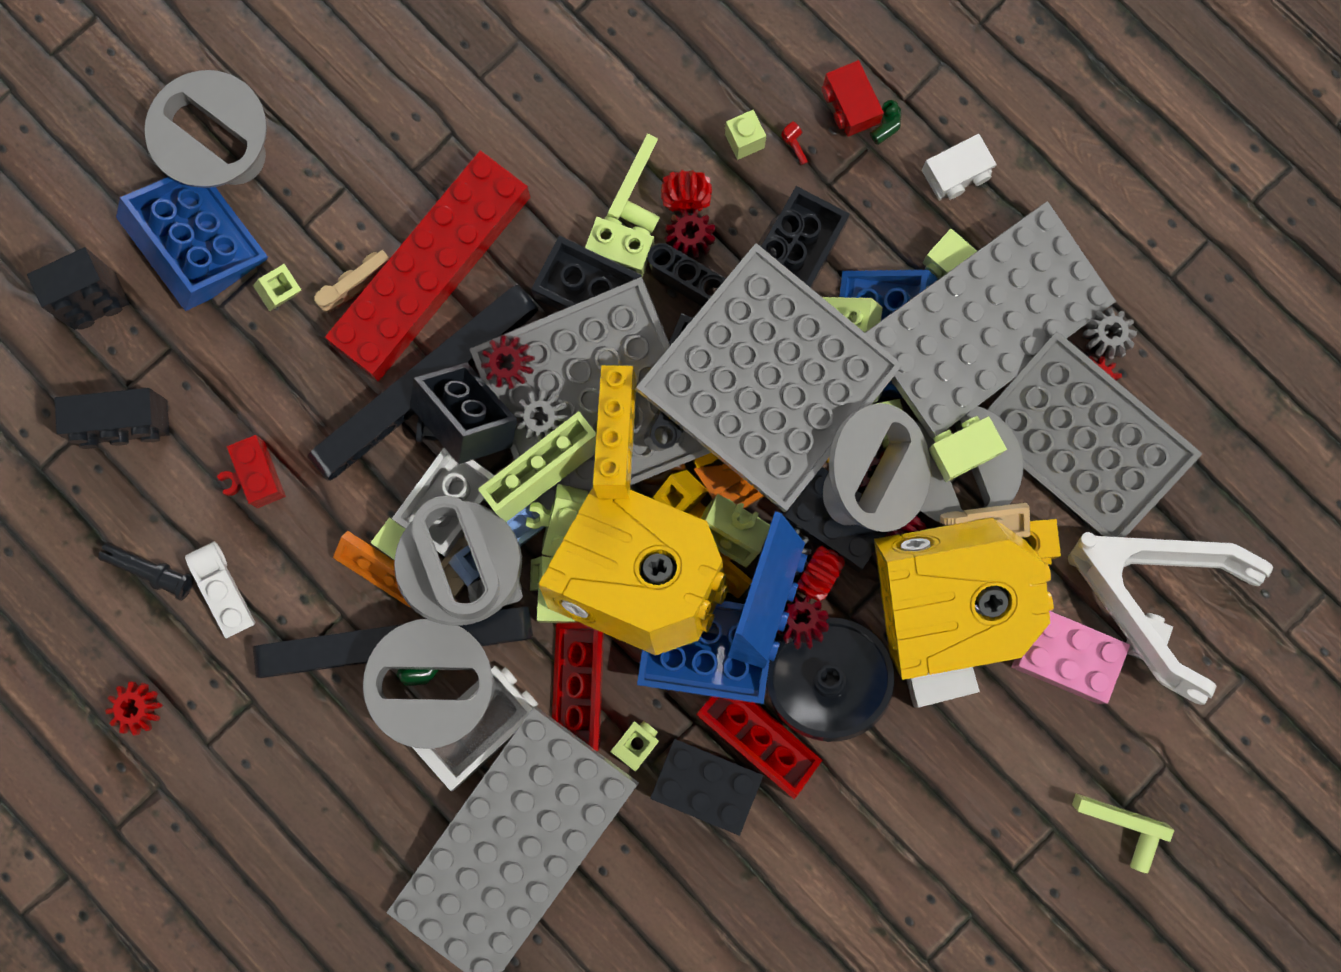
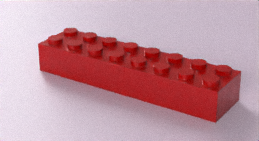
(428, 266)

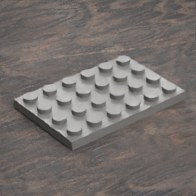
(1091, 438)

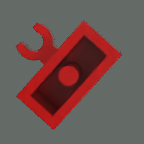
(253, 472)

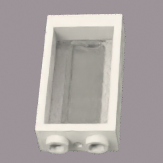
(497, 726)

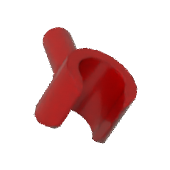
(789, 135)

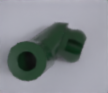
(890, 122)
(415, 677)

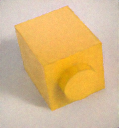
(681, 491)

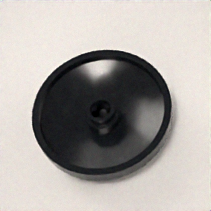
(835, 686)

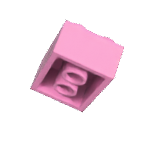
(1075, 659)

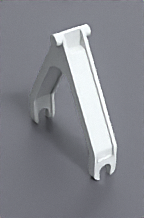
(1101, 564)

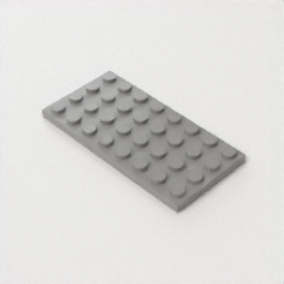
(989, 318)
(512, 846)

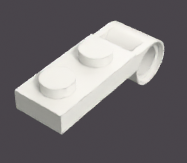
(219, 589)

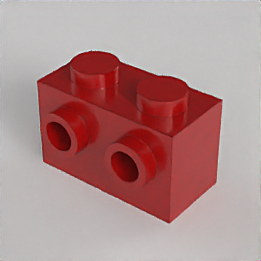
(852, 98)

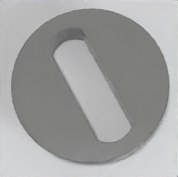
(227, 103)
(996, 478)
(899, 480)
(423, 577)
(429, 647)

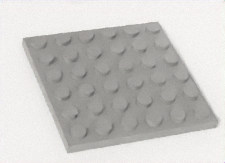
(569, 352)
(768, 376)

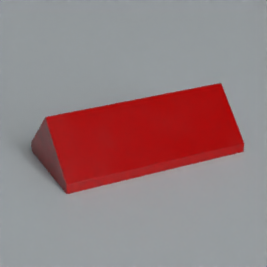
(578, 680)
(762, 742)

